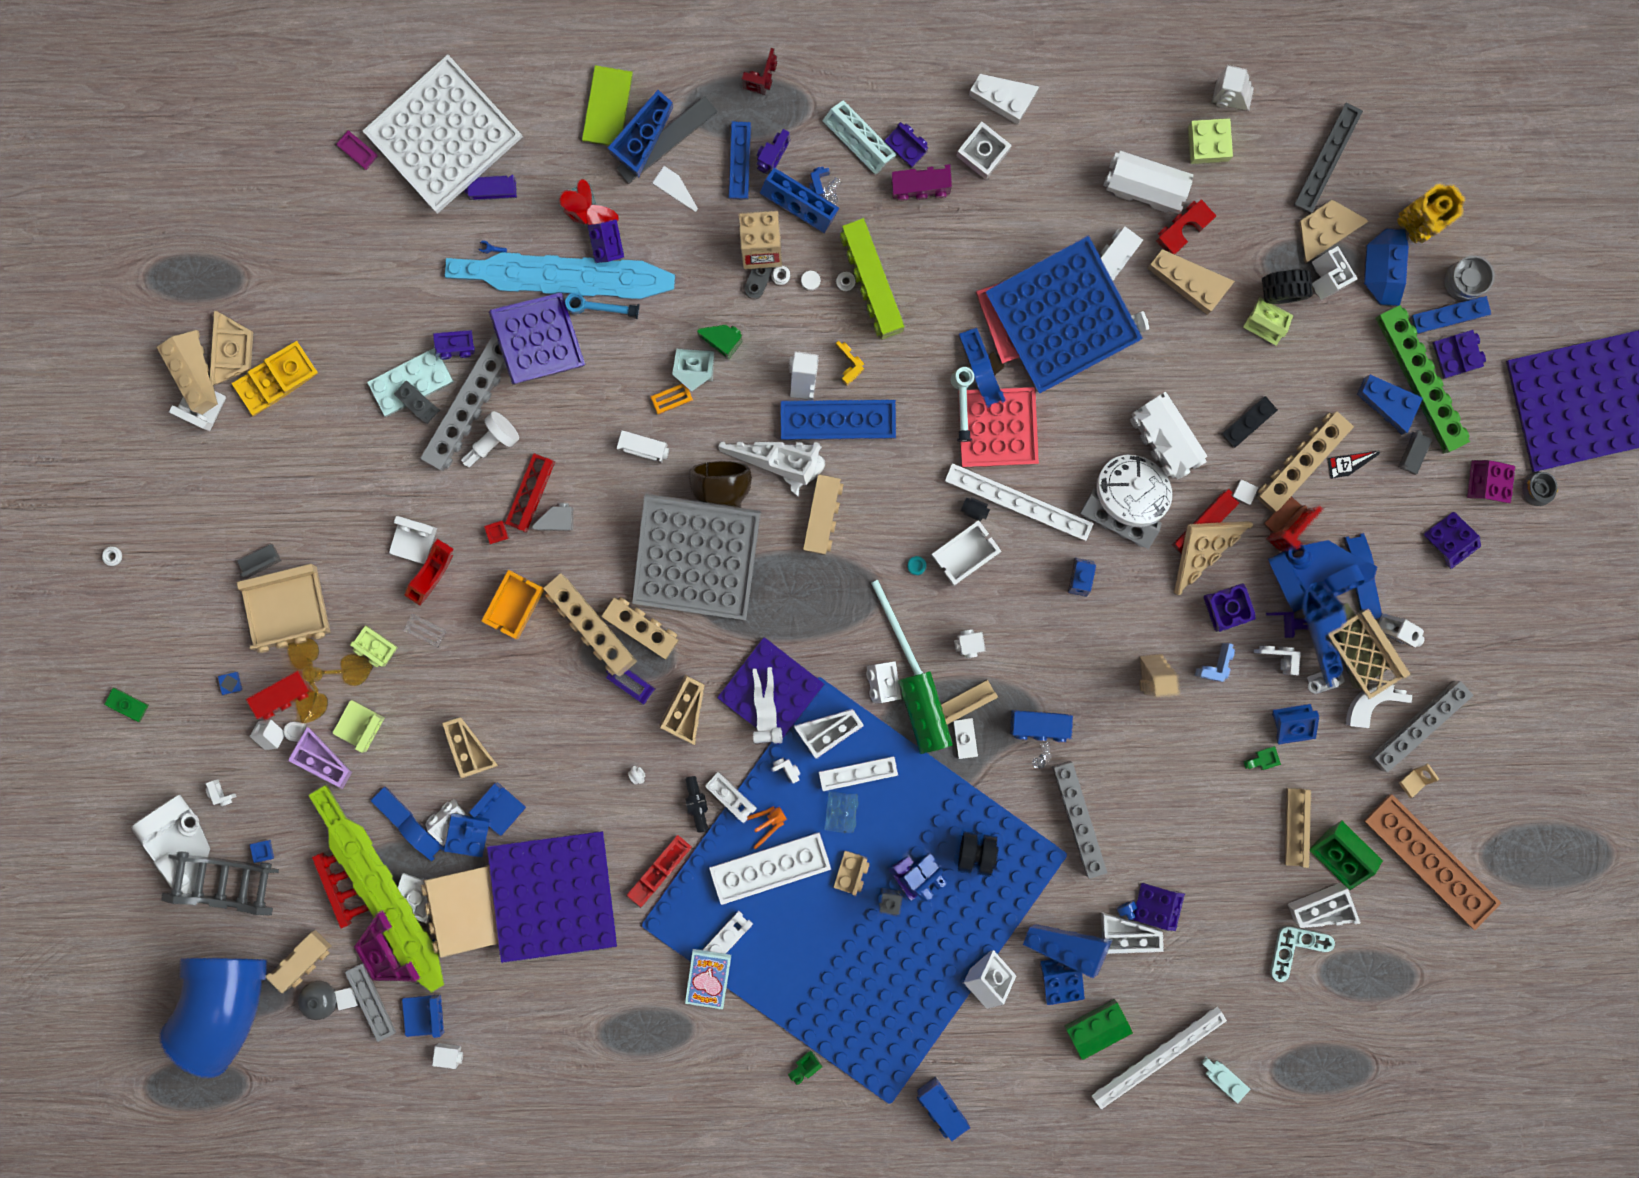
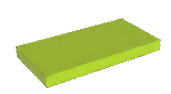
(607, 105)

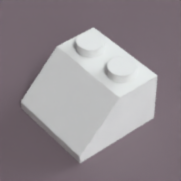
(990, 980)

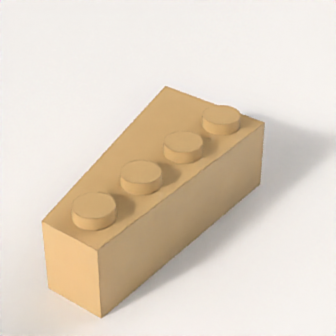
(1192, 281)

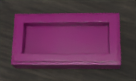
(357, 150)

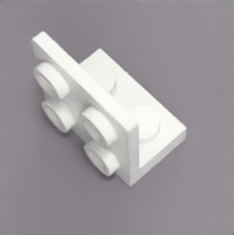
(204, 421)
(412, 540)
(1291, 659)

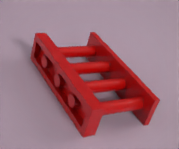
(335, 896)

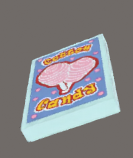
(708, 979)

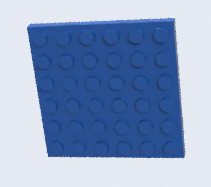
(1064, 314)

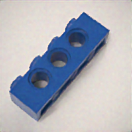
(799, 200)

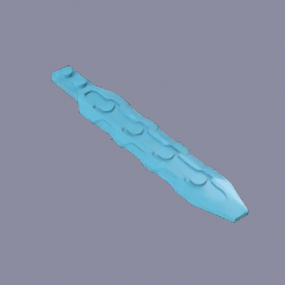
(566, 275)

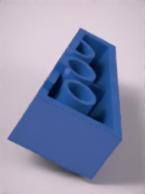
(1070, 948)

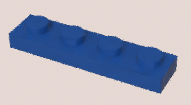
(740, 160)
(1451, 315)

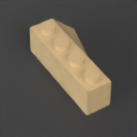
(187, 366)

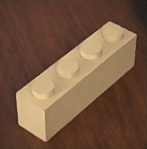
(822, 513)

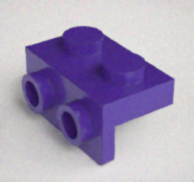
(453, 344)

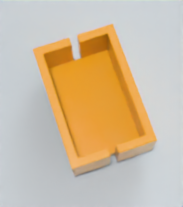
(513, 604)

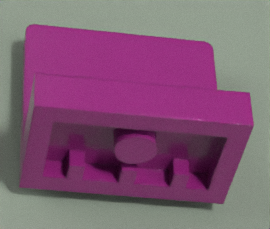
(1491, 481)

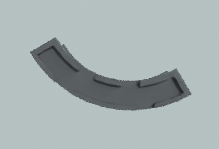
(220, 900)

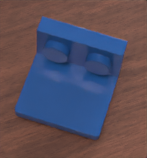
(499, 807)
(1061, 982)
(423, 1016)

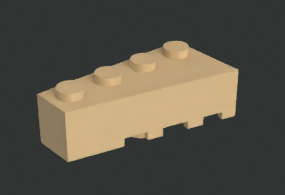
(1157, 676)

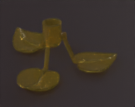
(355, 672)

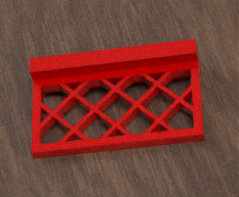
(1287, 539)

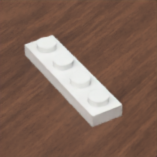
(858, 773)

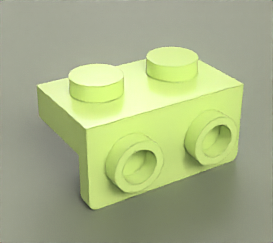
(374, 647)

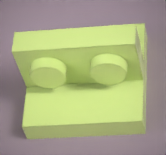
(1268, 321)

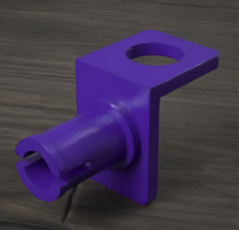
(1291, 623)

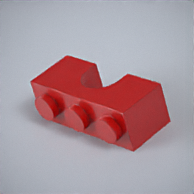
(1198, 216)

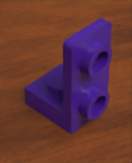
(898, 870)

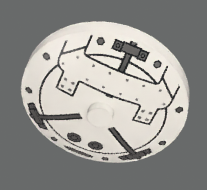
(1134, 490)

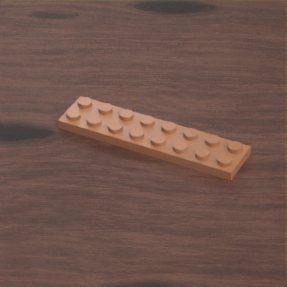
(1432, 861)

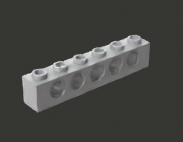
(1421, 726)
(1079, 819)

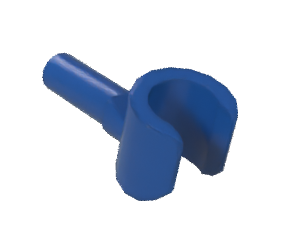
(492, 248)

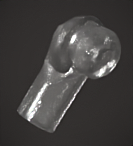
(830, 191)
(1045, 756)

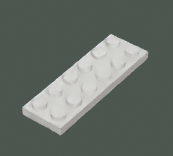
(770, 868)

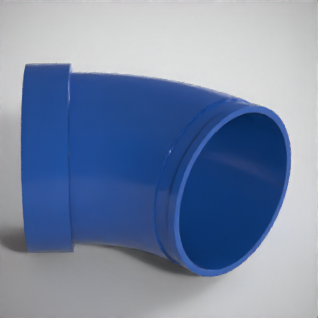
(212, 1013)

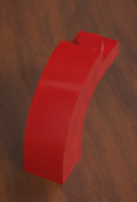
(430, 573)

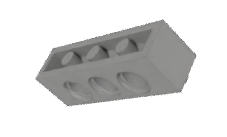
(1142, 538)

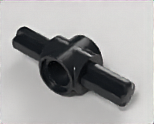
(696, 804)

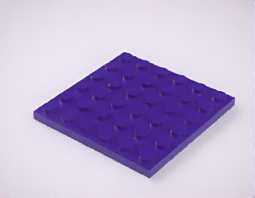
(552, 896)

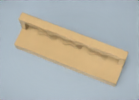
(968, 701)
(1297, 827)

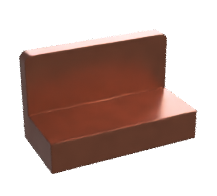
(1285, 516)

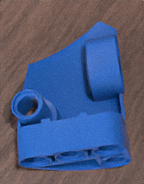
(1323, 563)
(1324, 615)

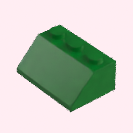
(1346, 855)
(1098, 1029)

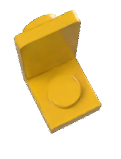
(850, 373)

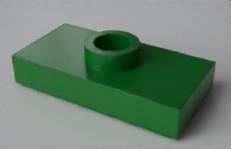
(126, 704)

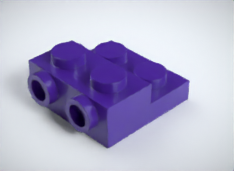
(771, 154)
(1459, 354)

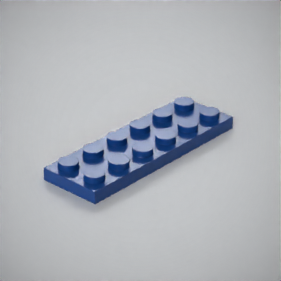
(838, 419)

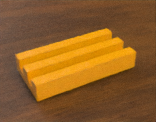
(674, 405)

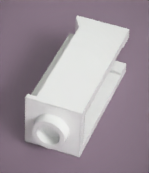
(642, 446)

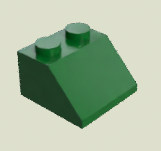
(722, 338)

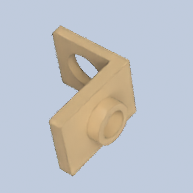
(1416, 780)

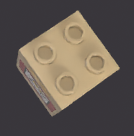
(760, 240)

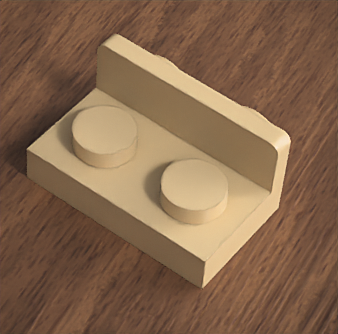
(851, 872)

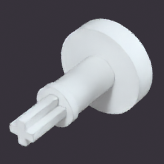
(499, 431)

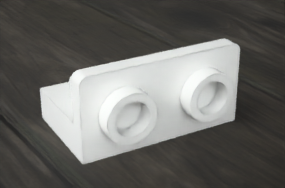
(883, 682)
(438, 824)

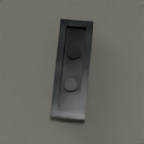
(1249, 422)

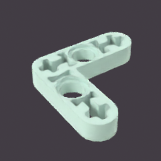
(1295, 940)

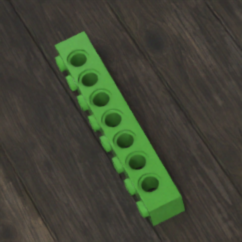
(1413, 376)

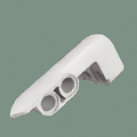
(165, 834)

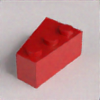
(279, 696)

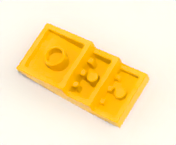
(274, 378)

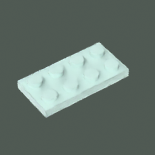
(423, 372)

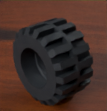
(1287, 286)

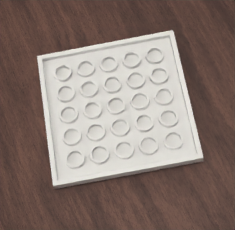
(442, 133)

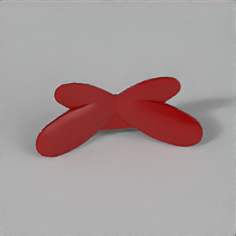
(581, 206)

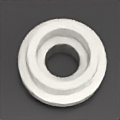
(783, 269)
(845, 287)
(106, 556)
(636, 775)

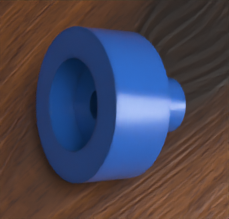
(1127, 909)

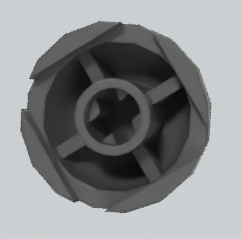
(317, 1000)

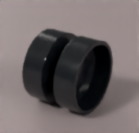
(982, 854)

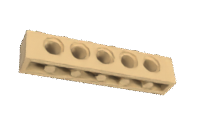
(1340, 429)
(624, 658)

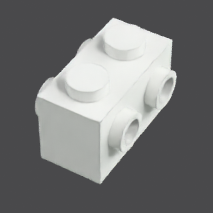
(969, 643)

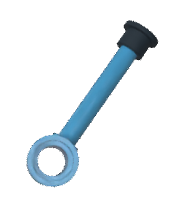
(632, 310)

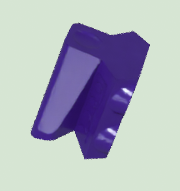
(1230, 607)

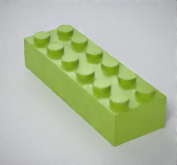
(873, 280)

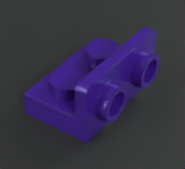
(906, 144)
(606, 241)

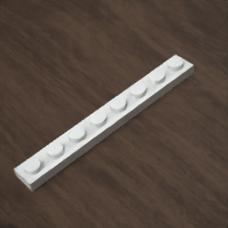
(1019, 502)
(1159, 1057)

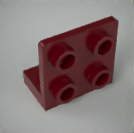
(754, 82)

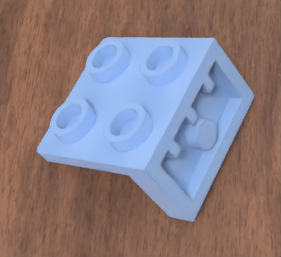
(1222, 670)

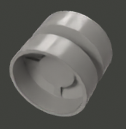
(1469, 278)

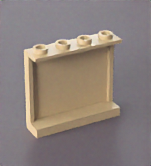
(284, 608)
(461, 911)

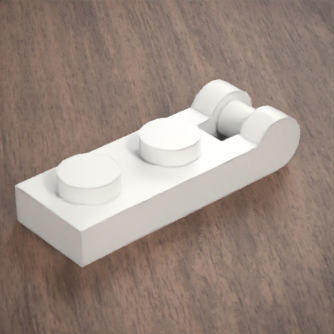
(730, 796)
(728, 935)

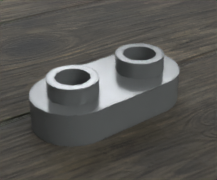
(759, 280)

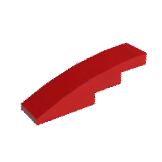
(659, 871)

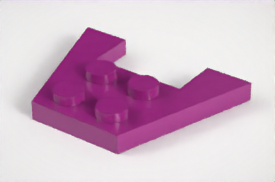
(377, 955)

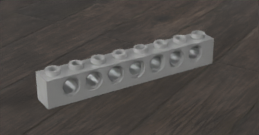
(460, 404)

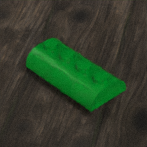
(925, 712)

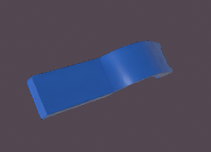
(981, 367)
(1366, 593)
(406, 824)

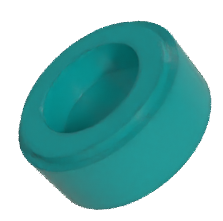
(916, 565)

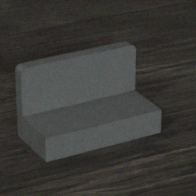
(1415, 452)
(259, 561)

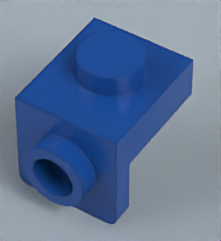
(816, 185)

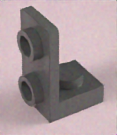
(416, 402)

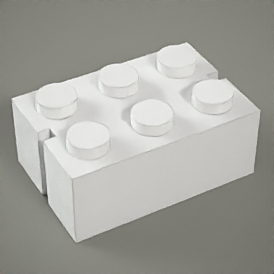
(966, 553)

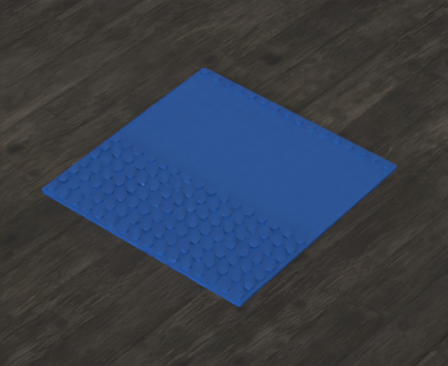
(827, 963)

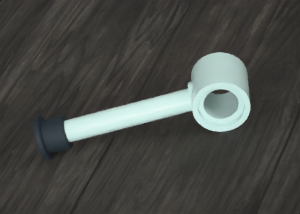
(964, 433)

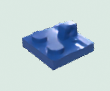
(466, 835)

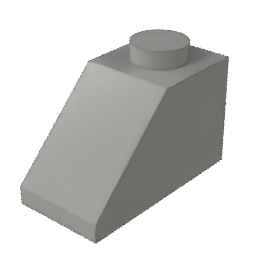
(556, 519)

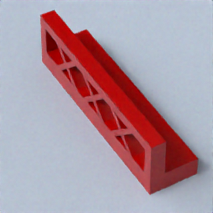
(536, 495)
(1213, 514)

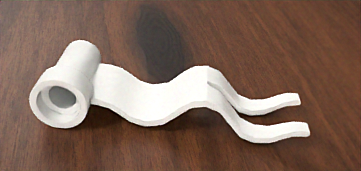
(766, 711)

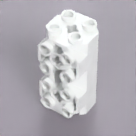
(1148, 182)
(1169, 437)

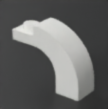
(1362, 707)

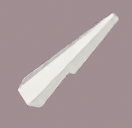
(789, 461)

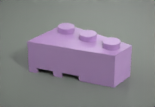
(319, 760)

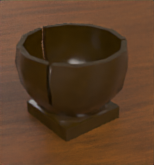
(724, 484)

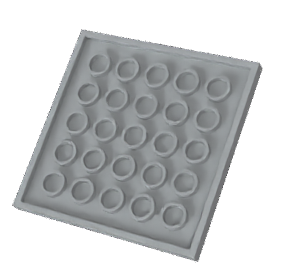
(696, 557)

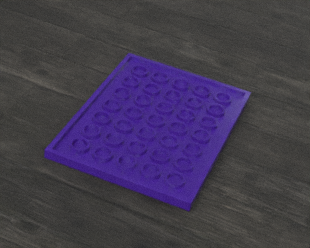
(1578, 400)

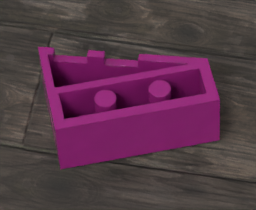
(921, 183)

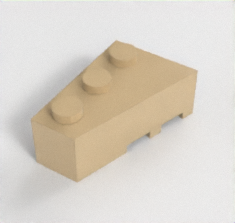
(684, 710)
(467, 749)
(299, 962)

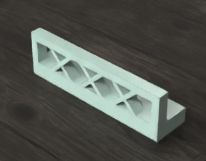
(857, 139)

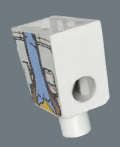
(1407, 634)

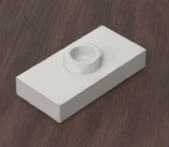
(965, 738)

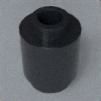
(975, 509)

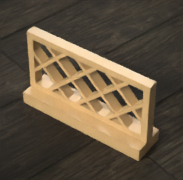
(1384, 648)

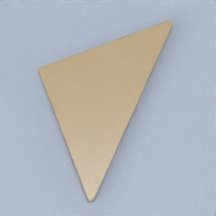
(1204, 547)

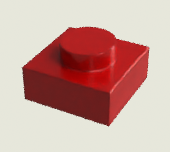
(496, 532)

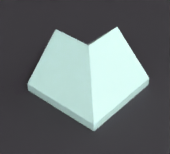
(693, 367)

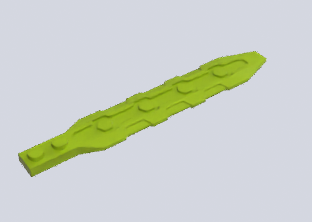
(378, 890)

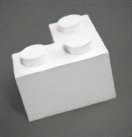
(1334, 273)

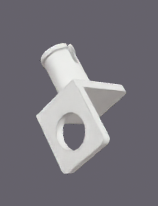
(1318, 685)

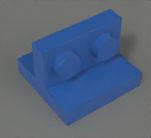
(1296, 724)

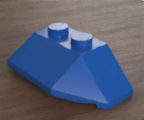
(1387, 266)

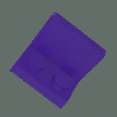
(1454, 539)
(1158, 907)

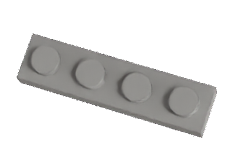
(370, 1002)

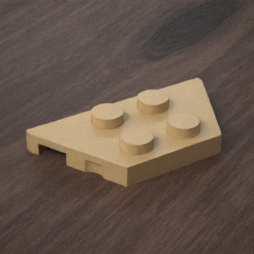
(1327, 228)
(230, 349)

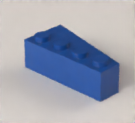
(639, 137)

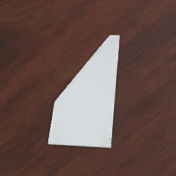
(673, 185)

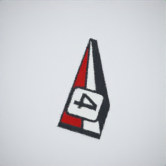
(1348, 464)

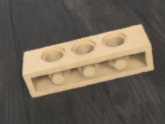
(613, 615)

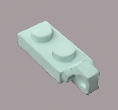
(1226, 1080)

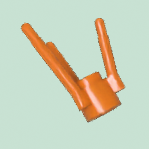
(775, 817)

